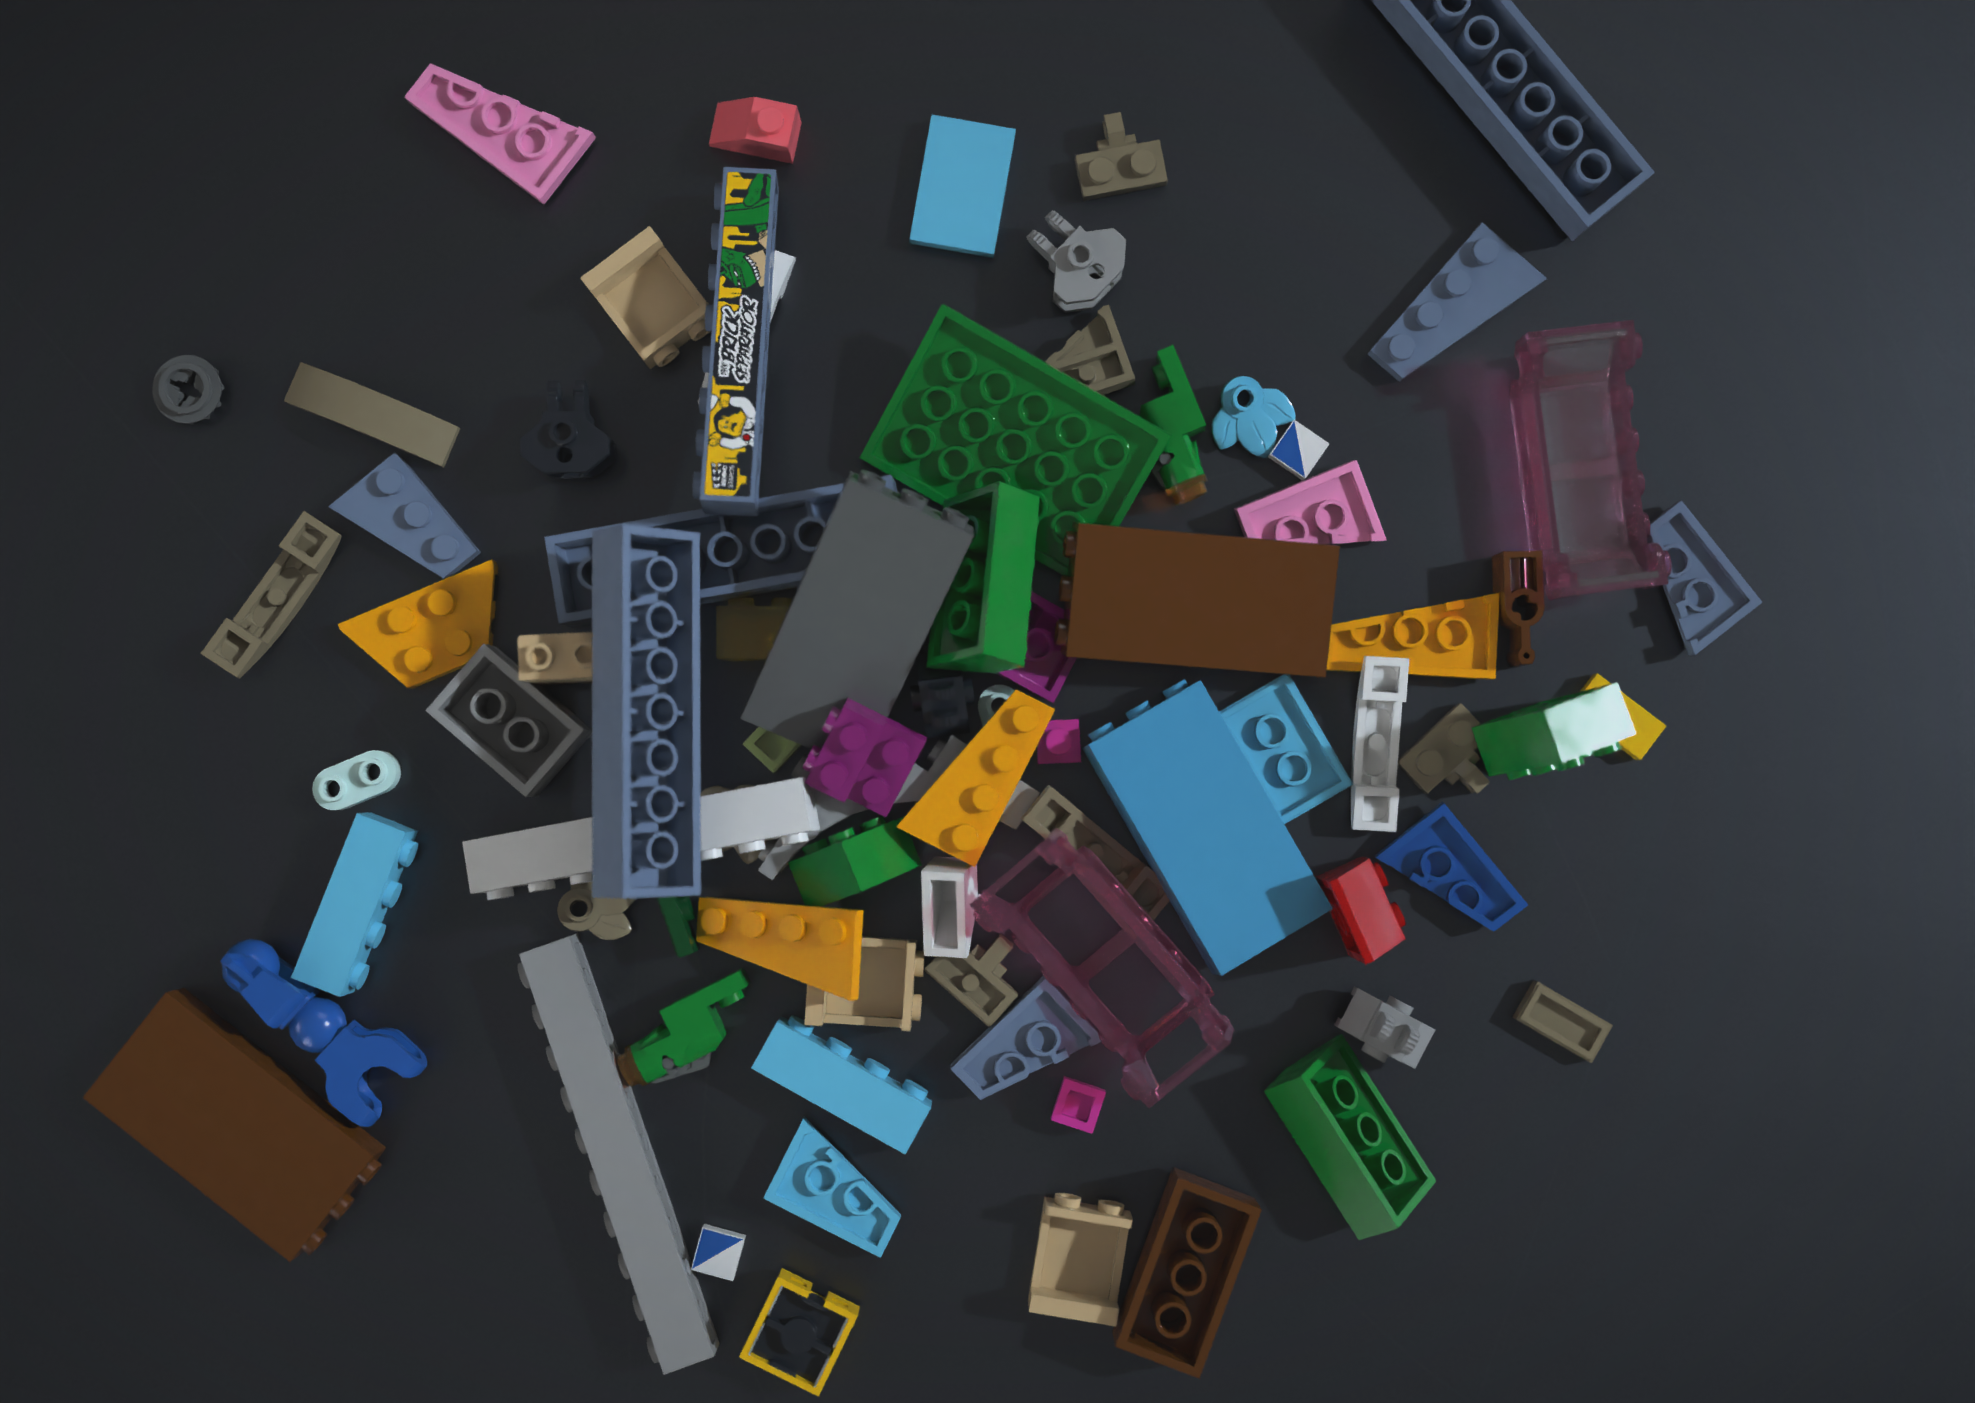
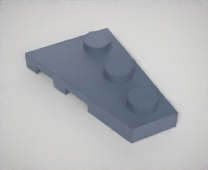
(407, 516)
(1703, 583)
(1024, 1039)

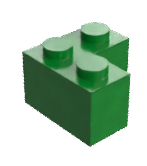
(853, 861)

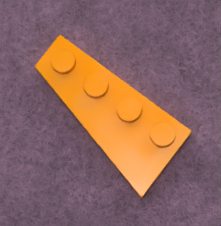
(1439, 639)
(976, 787)
(795, 940)

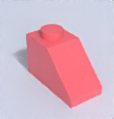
(757, 128)

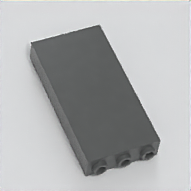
(858, 609)

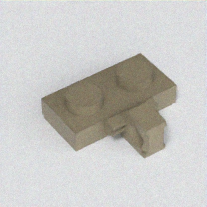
(1120, 163)
(1446, 754)
(977, 979)

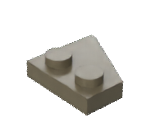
(1096, 356)

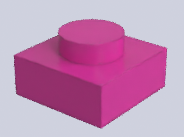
(1060, 743)
(1078, 1104)

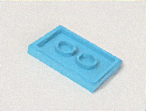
(962, 186)
(1286, 748)

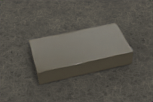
(1562, 1021)

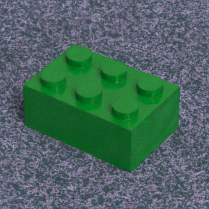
(1554, 733)

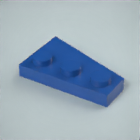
(1452, 865)

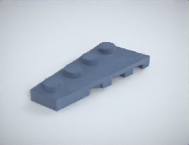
(1462, 296)

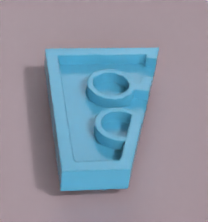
(831, 1192)

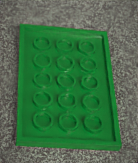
(995, 413)

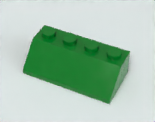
(989, 602)
(1351, 1138)

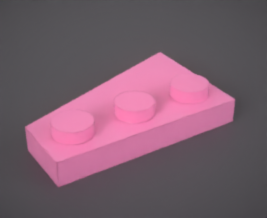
(1320, 509)

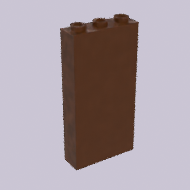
(1197, 599)
(236, 1124)

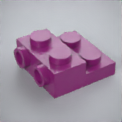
(1044, 663)
(863, 757)

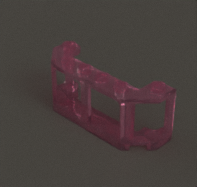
(1137, 928)

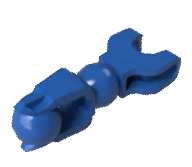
(321, 1028)

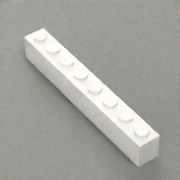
(565, 849)

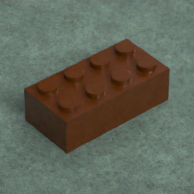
(1186, 1272)

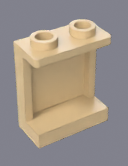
(649, 298)
(555, 658)
(885, 988)
(1079, 1259)

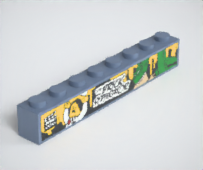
(738, 342)

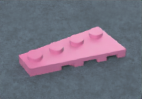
(513, 138)

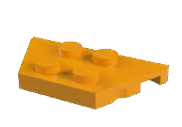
(430, 628)

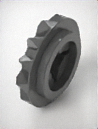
(184, 370)

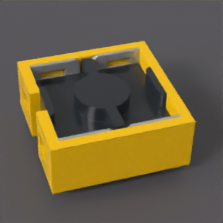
(799, 1332)

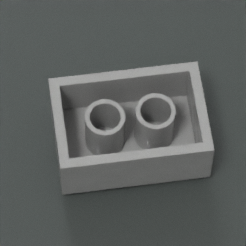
(509, 721)

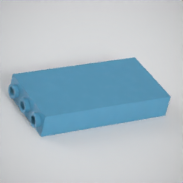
(1206, 826)

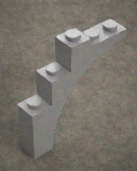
(916, 785)

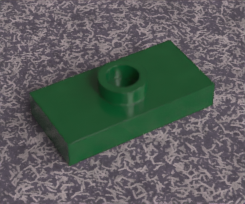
(677, 914)

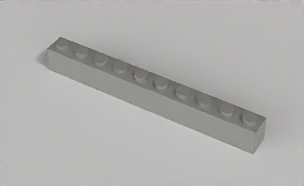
(619, 1153)

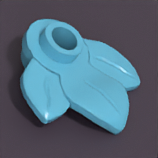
(1253, 423)

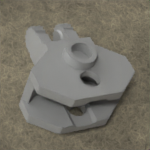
(1078, 258)
(1385, 1028)

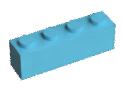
(355, 904)
(843, 1084)

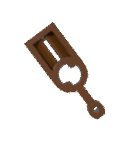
(1521, 578)

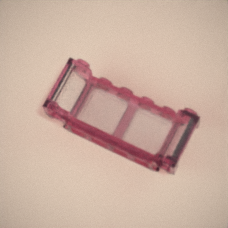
(1582, 460)

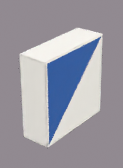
(1298, 450)
(718, 1252)

